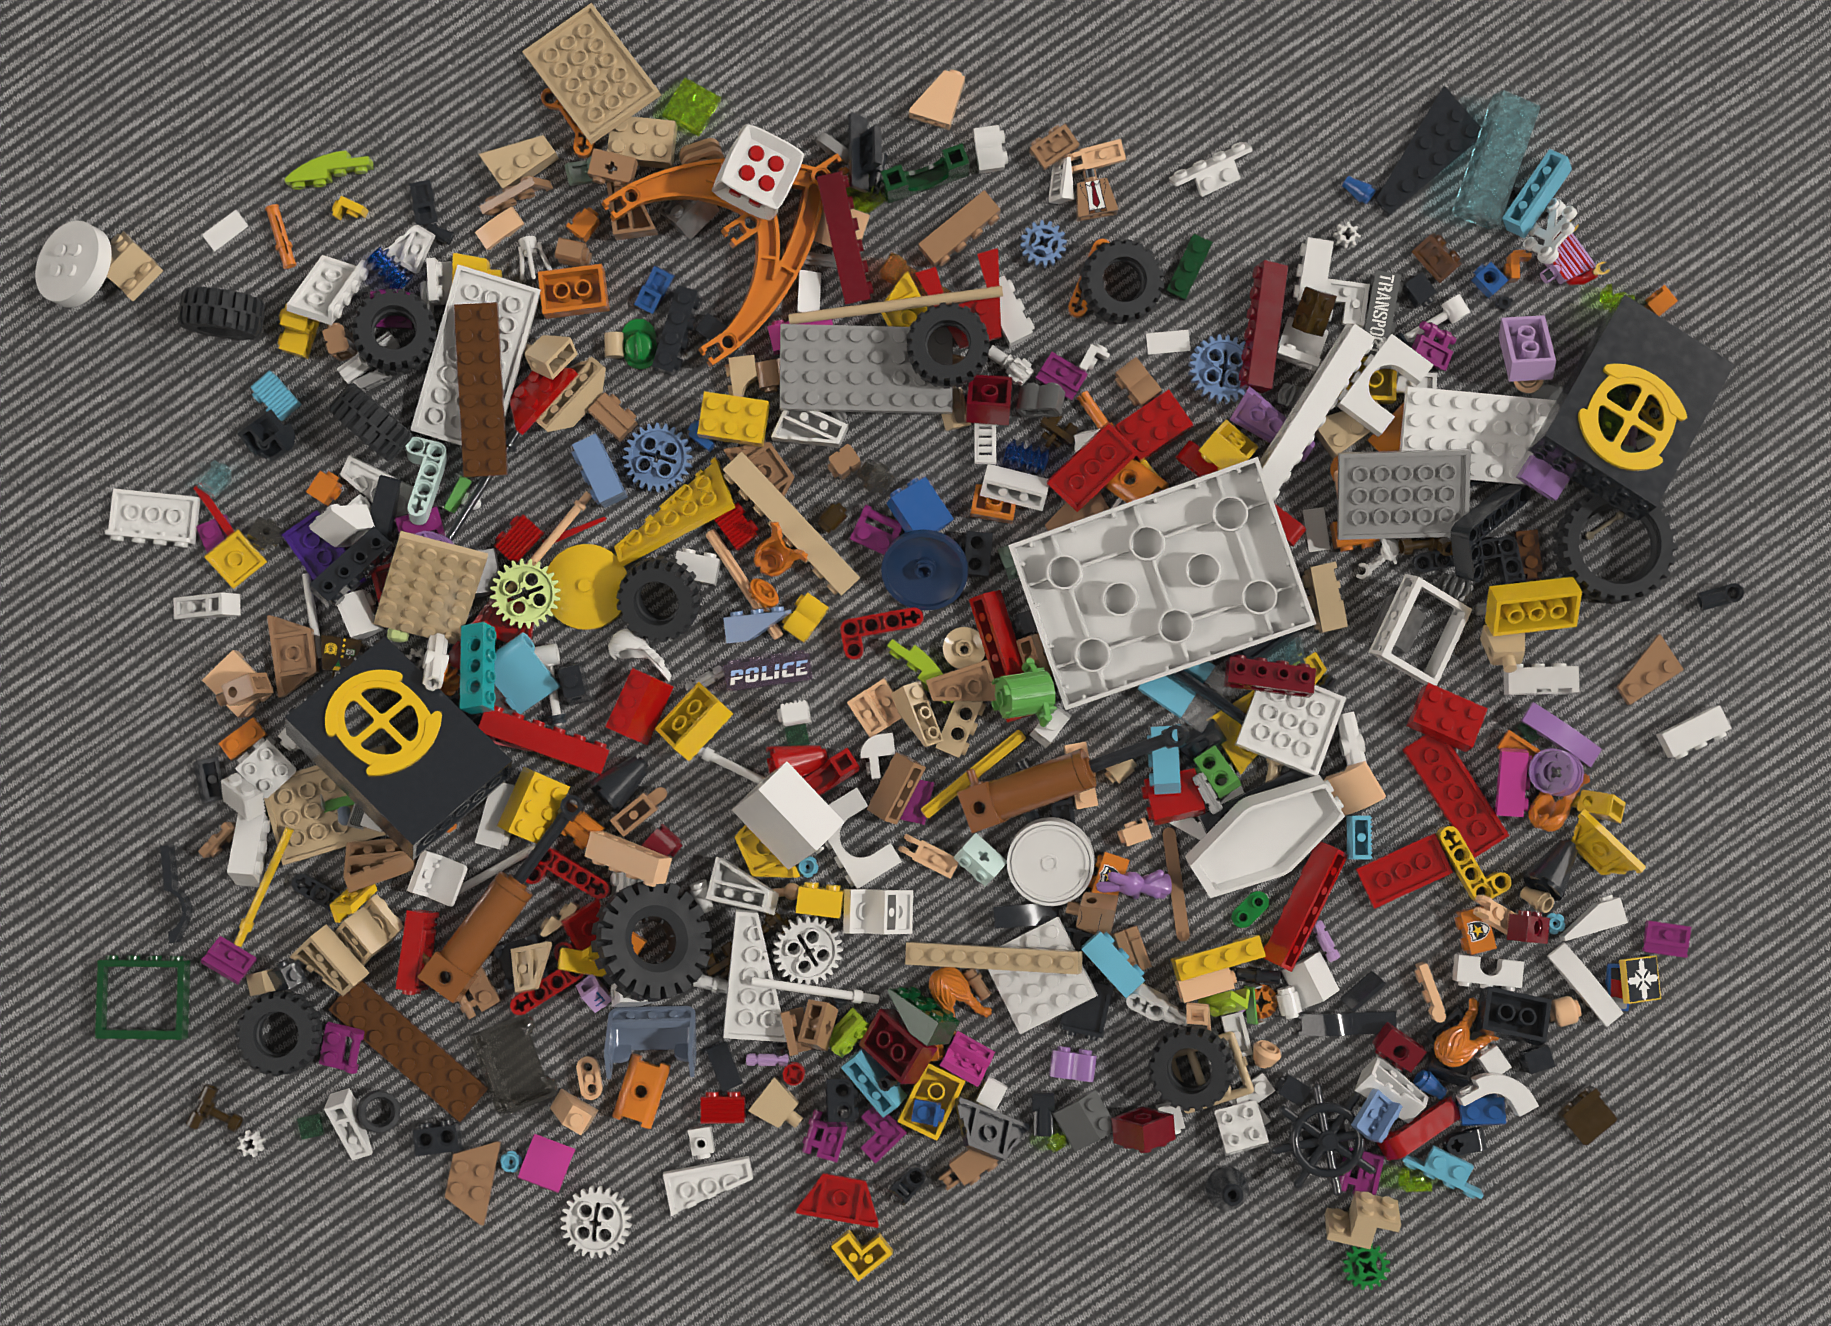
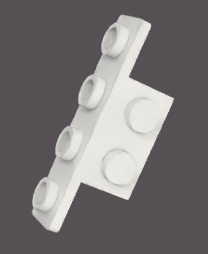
(1214, 172)

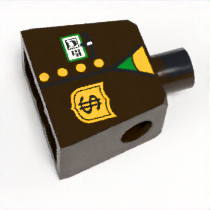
(339, 652)

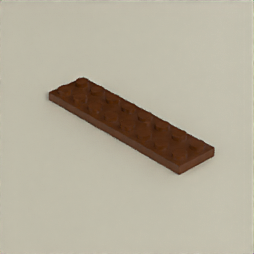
(480, 389)
(410, 1050)

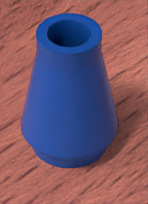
(1359, 190)
(1428, 1083)

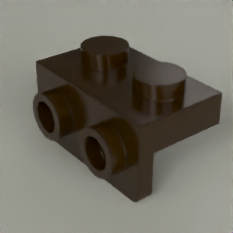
(1314, 311)

